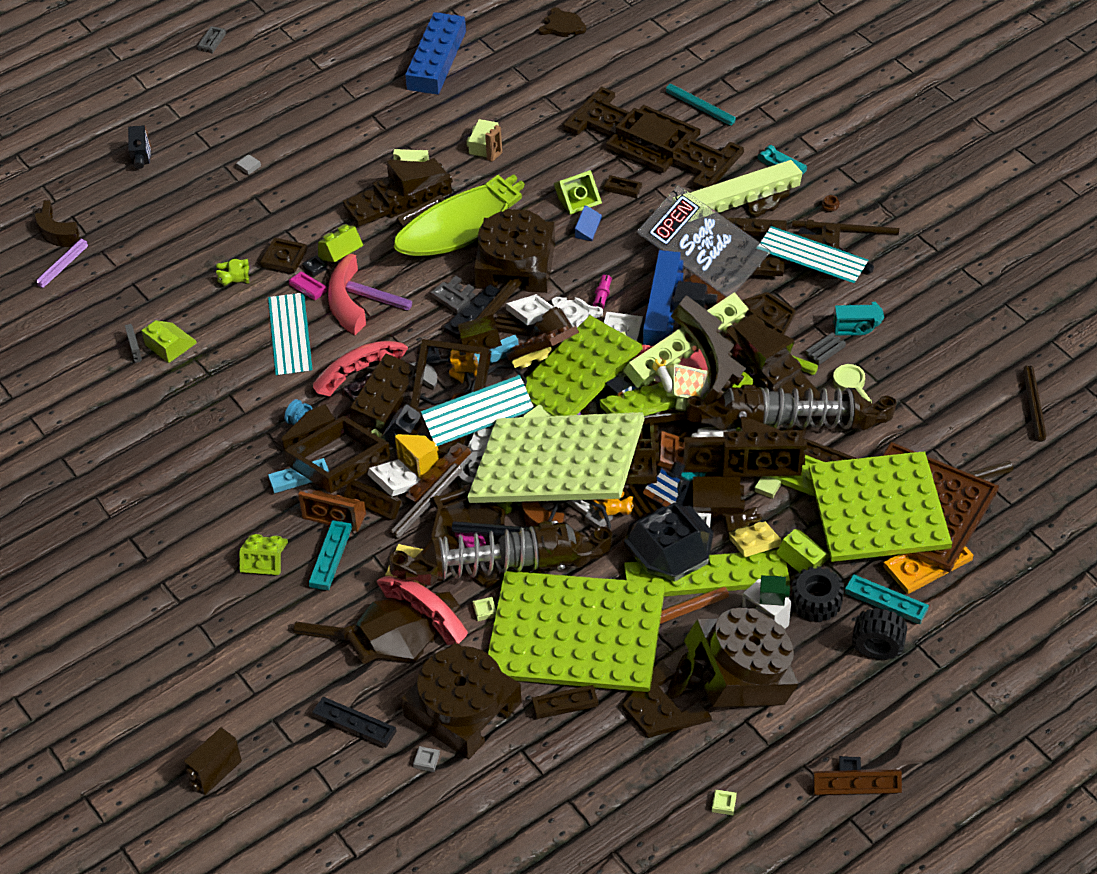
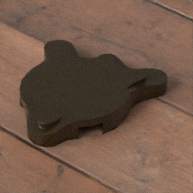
(562, 23)
(761, 205)

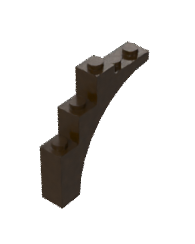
(716, 349)

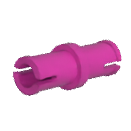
(602, 291)

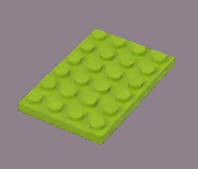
(580, 368)

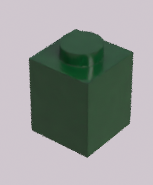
(773, 590)

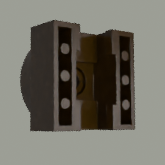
(515, 245)
(748, 657)
(459, 696)

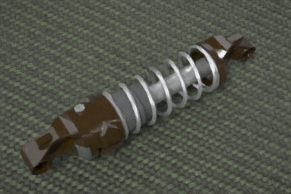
(783, 408)
(539, 547)

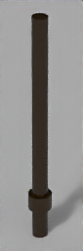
(810, 225)

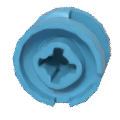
(296, 411)

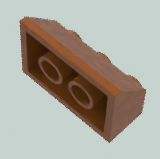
(326, 507)

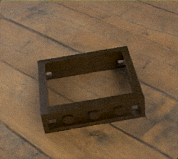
(419, 369)
(375, 455)

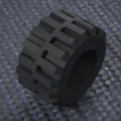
(817, 606)
(879, 634)

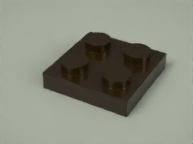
(284, 255)

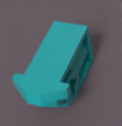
(857, 319)

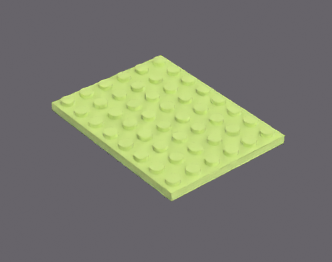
(557, 458)

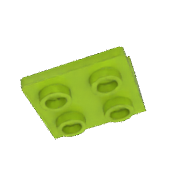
(262, 554)

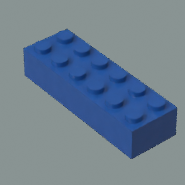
(435, 53)
(660, 307)

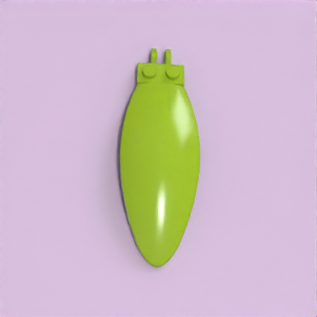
(457, 219)

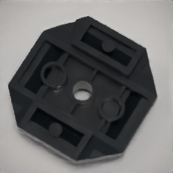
(670, 541)

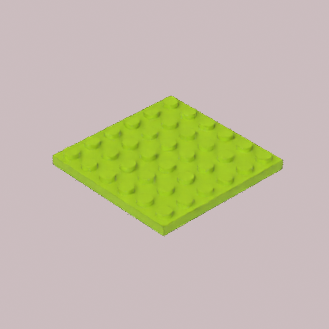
(879, 506)

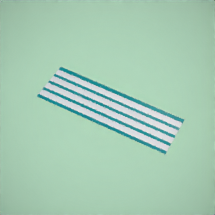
(814, 254)
(290, 334)
(477, 410)

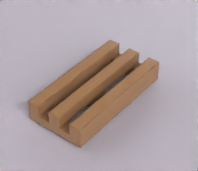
(493, 143)

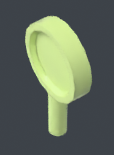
(850, 376)

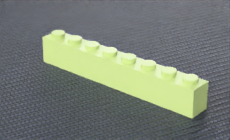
(750, 186)

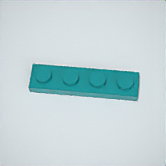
(330, 555)
(886, 599)

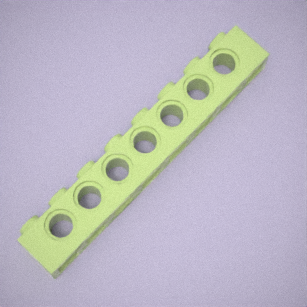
(728, 311)

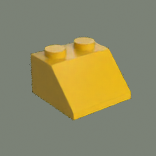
(416, 453)

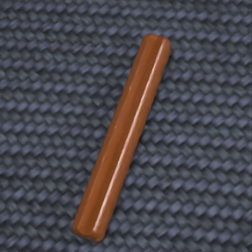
(694, 604)

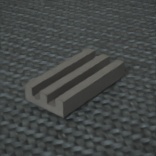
(214, 41)
(133, 343)
(823, 346)

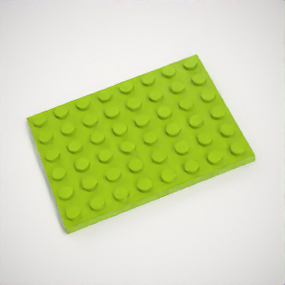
(577, 630)

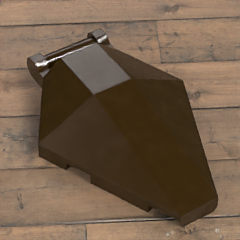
(472, 513)
(395, 630)

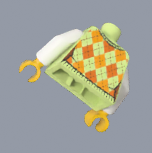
(682, 382)

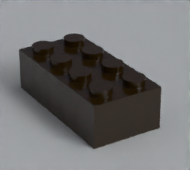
(383, 393)

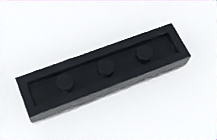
(471, 311)
(354, 722)

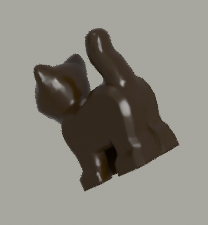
(741, 519)

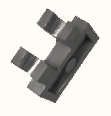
(450, 296)

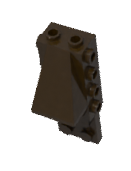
(404, 189)
(768, 357)
(747, 452)
(645, 457)

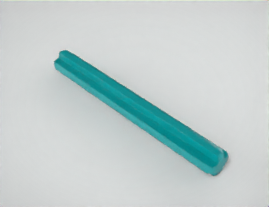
(700, 104)

